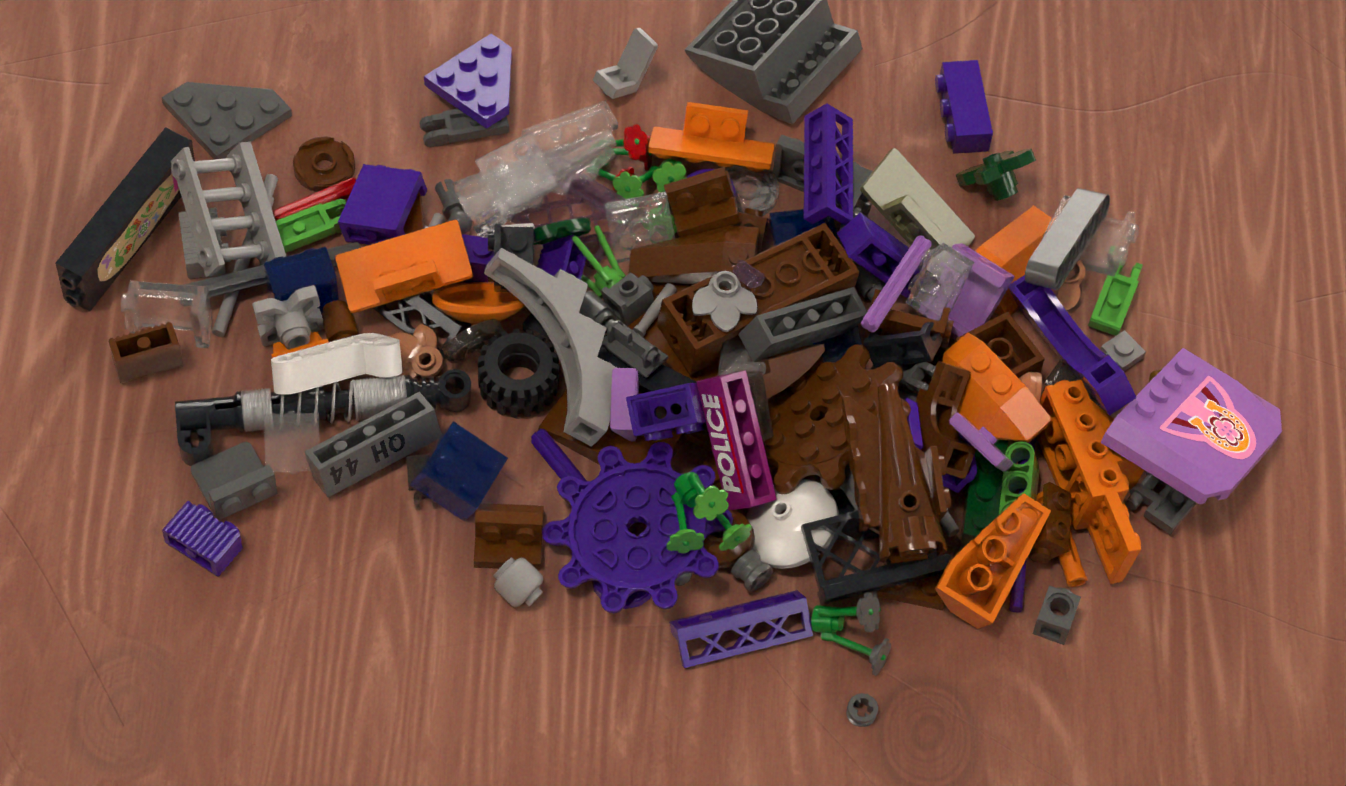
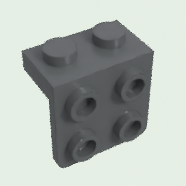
(234, 480)

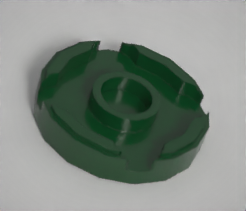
(557, 230)

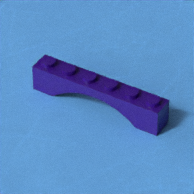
(1087, 362)

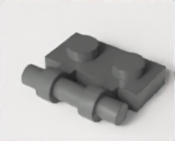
(1165, 509)

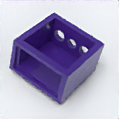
(647, 424)

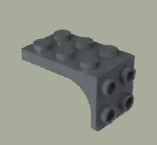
(790, 171)

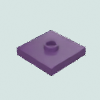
(982, 441)

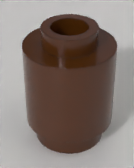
(338, 321)

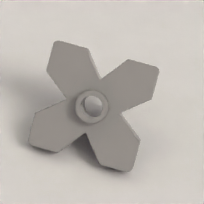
(290, 319)

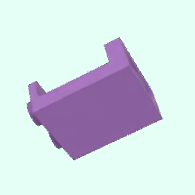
(980, 293)

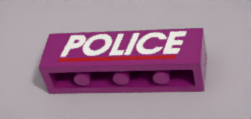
(736, 440)

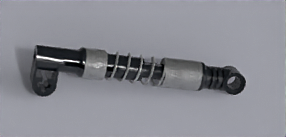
(366, 398)

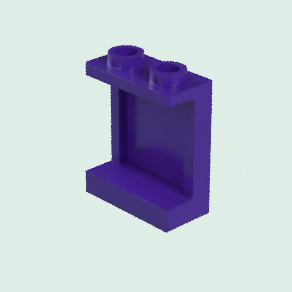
(380, 203)

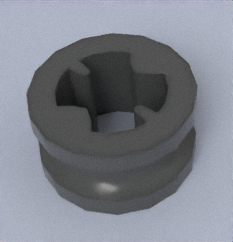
(872, 707)

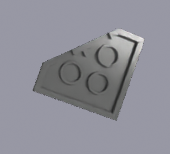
(225, 114)

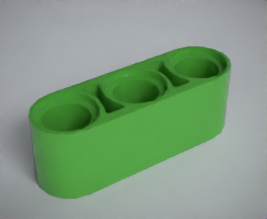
(1021, 475)

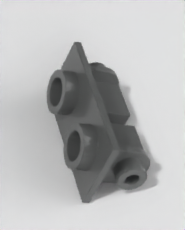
(632, 348)

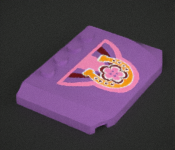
(1195, 429)

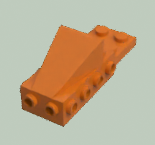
(1091, 473)

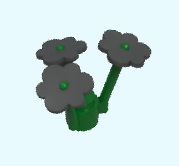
(831, 619)

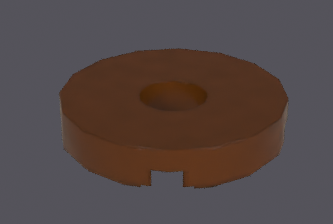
(321, 149)

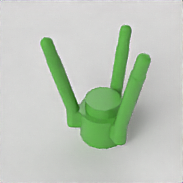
(605, 276)

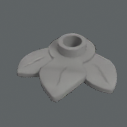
(722, 304)

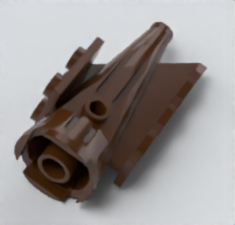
(895, 480)

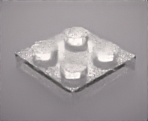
(638, 223)

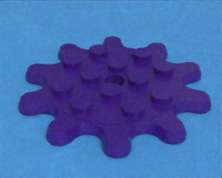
(601, 523)

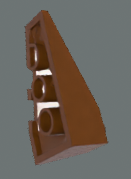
(694, 256)

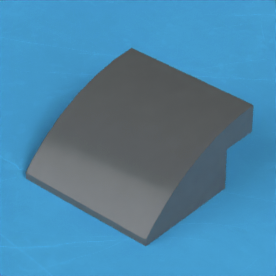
(775, 53)

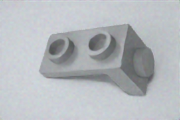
(631, 68)

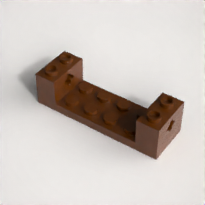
(794, 273)

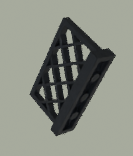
(867, 580)

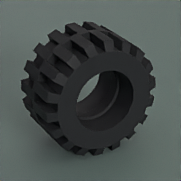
(518, 395)

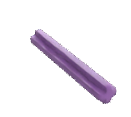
(895, 284)

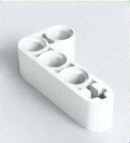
(336, 361)

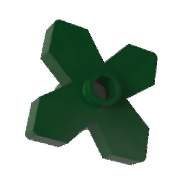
(997, 172)

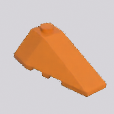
(1014, 247)
(987, 567)

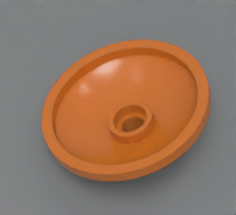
(476, 302)

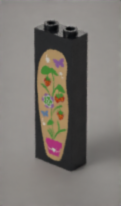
(122, 223)

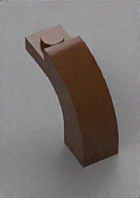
(936, 409)

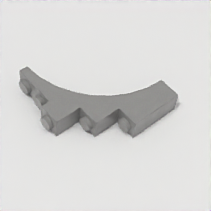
(576, 339)

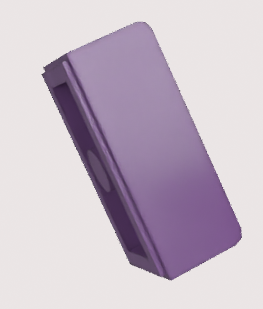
(624, 384)

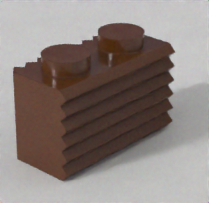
(145, 352)

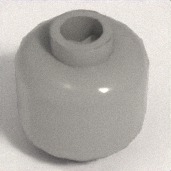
(518, 582)

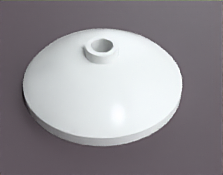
(780, 536)

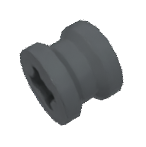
(752, 570)

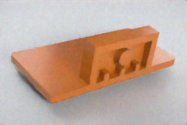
(713, 136)
(404, 266)

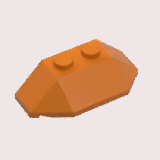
(995, 394)

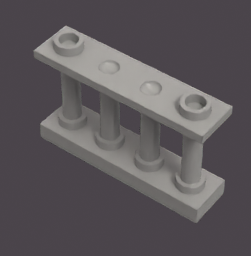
(248, 190)

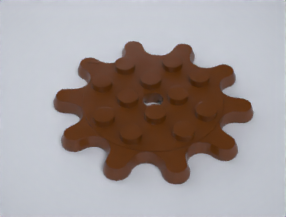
(820, 447)

